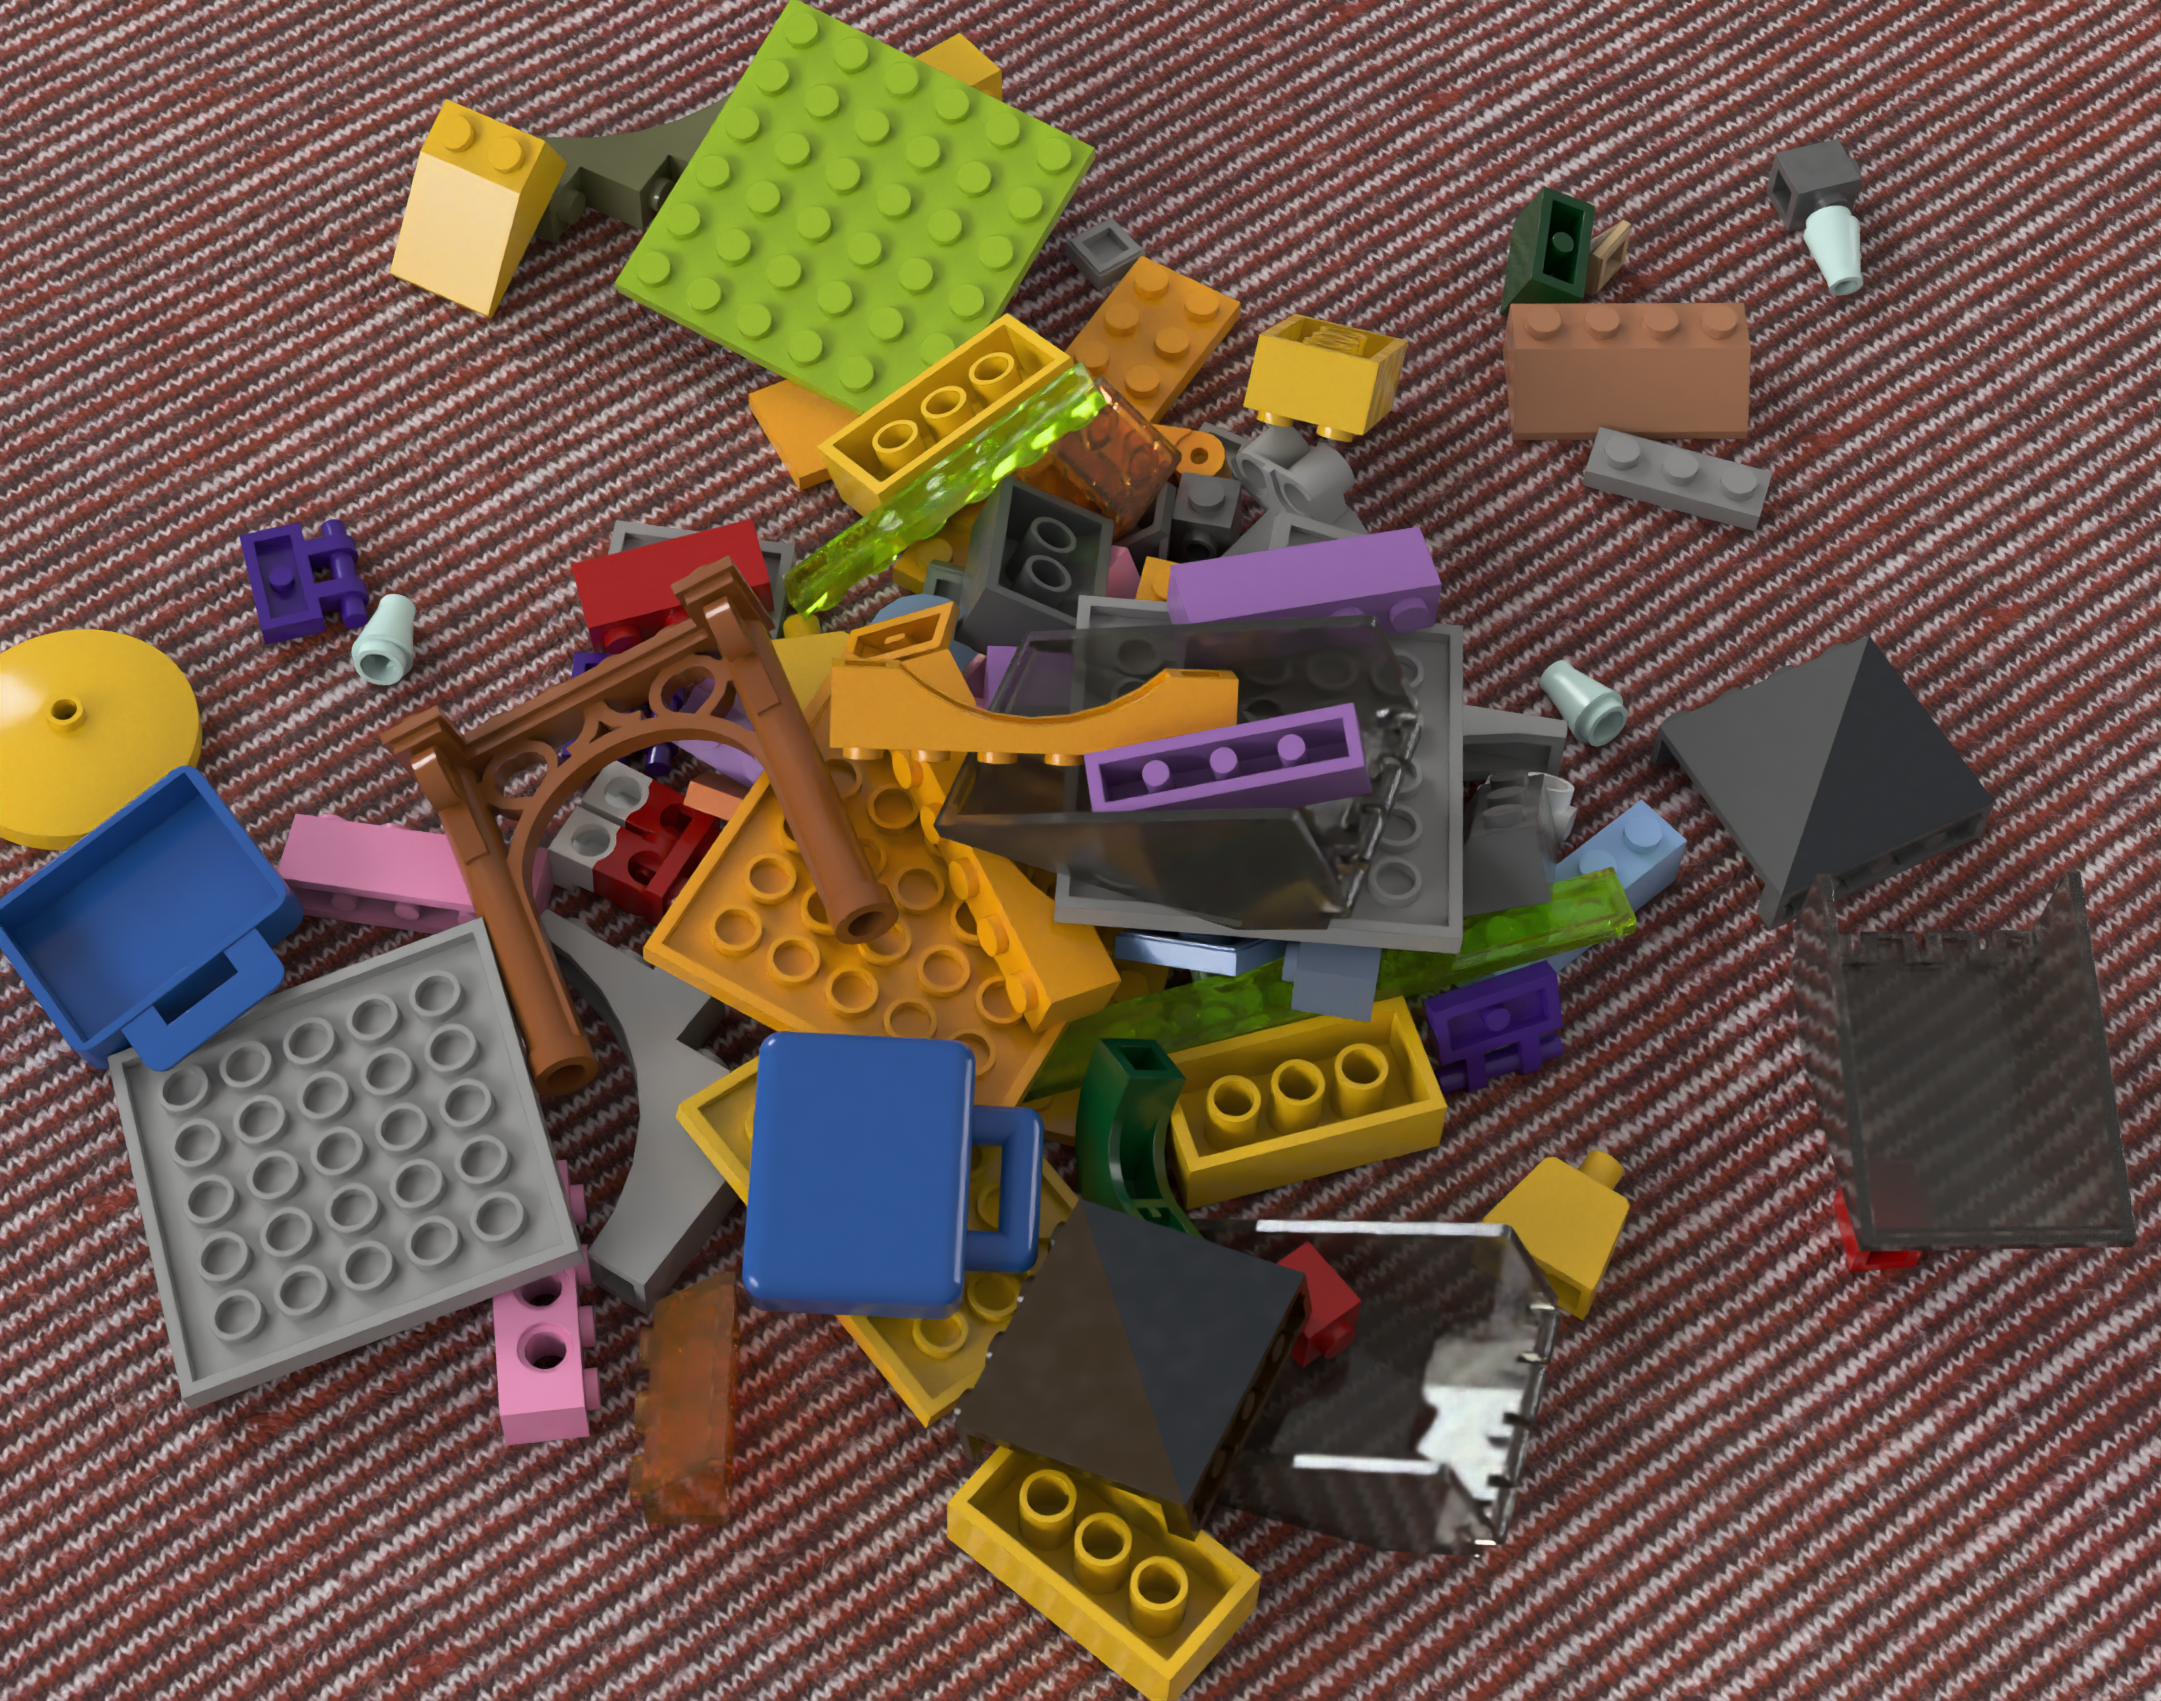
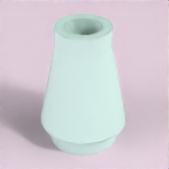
(1835, 245)
(386, 643)
(1592, 710)

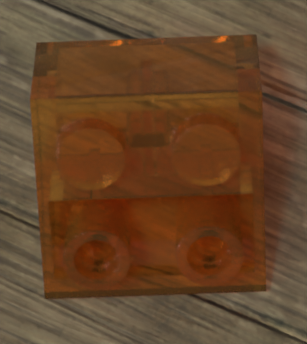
(1108, 465)

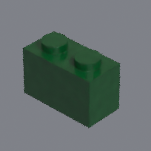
(1549, 251)

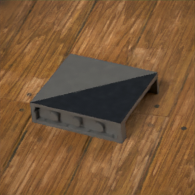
(1827, 776)

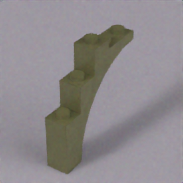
(624, 172)

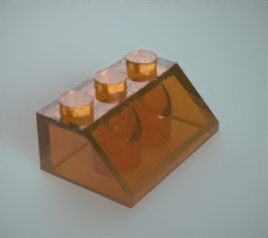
(689, 1405)

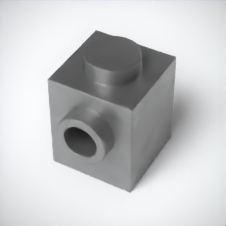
(1811, 180)
(1205, 517)

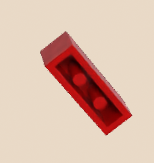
(631, 594)

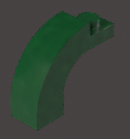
(1124, 1128)

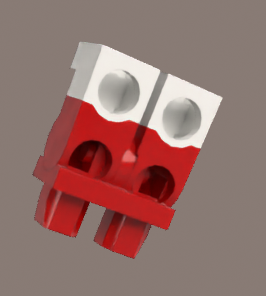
(632, 842)

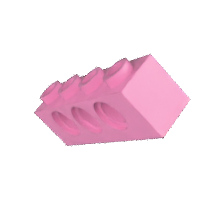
(556, 1400)

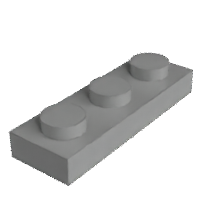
(1677, 478)

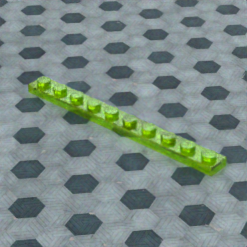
(1226, 1006)

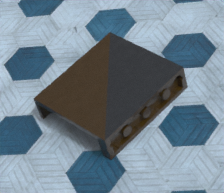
(1138, 1360)

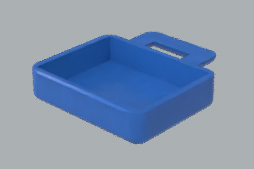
(152, 927)
(870, 1177)

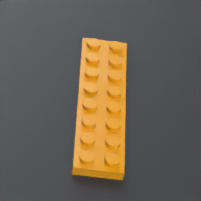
(1145, 344)

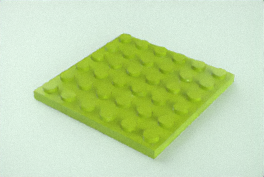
(852, 213)

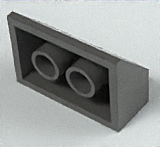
(1029, 565)
(1508, 844)

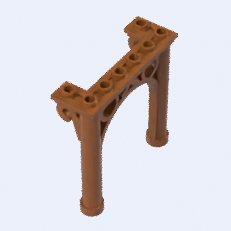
(468, 774)

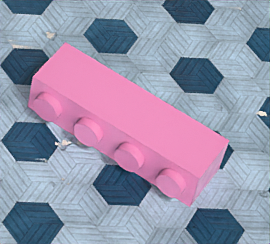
(384, 874)

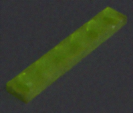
(943, 490)

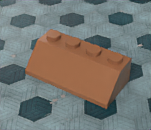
(1627, 370)

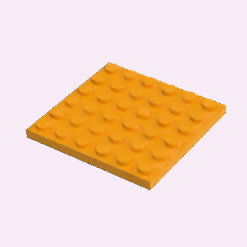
(763, 943)

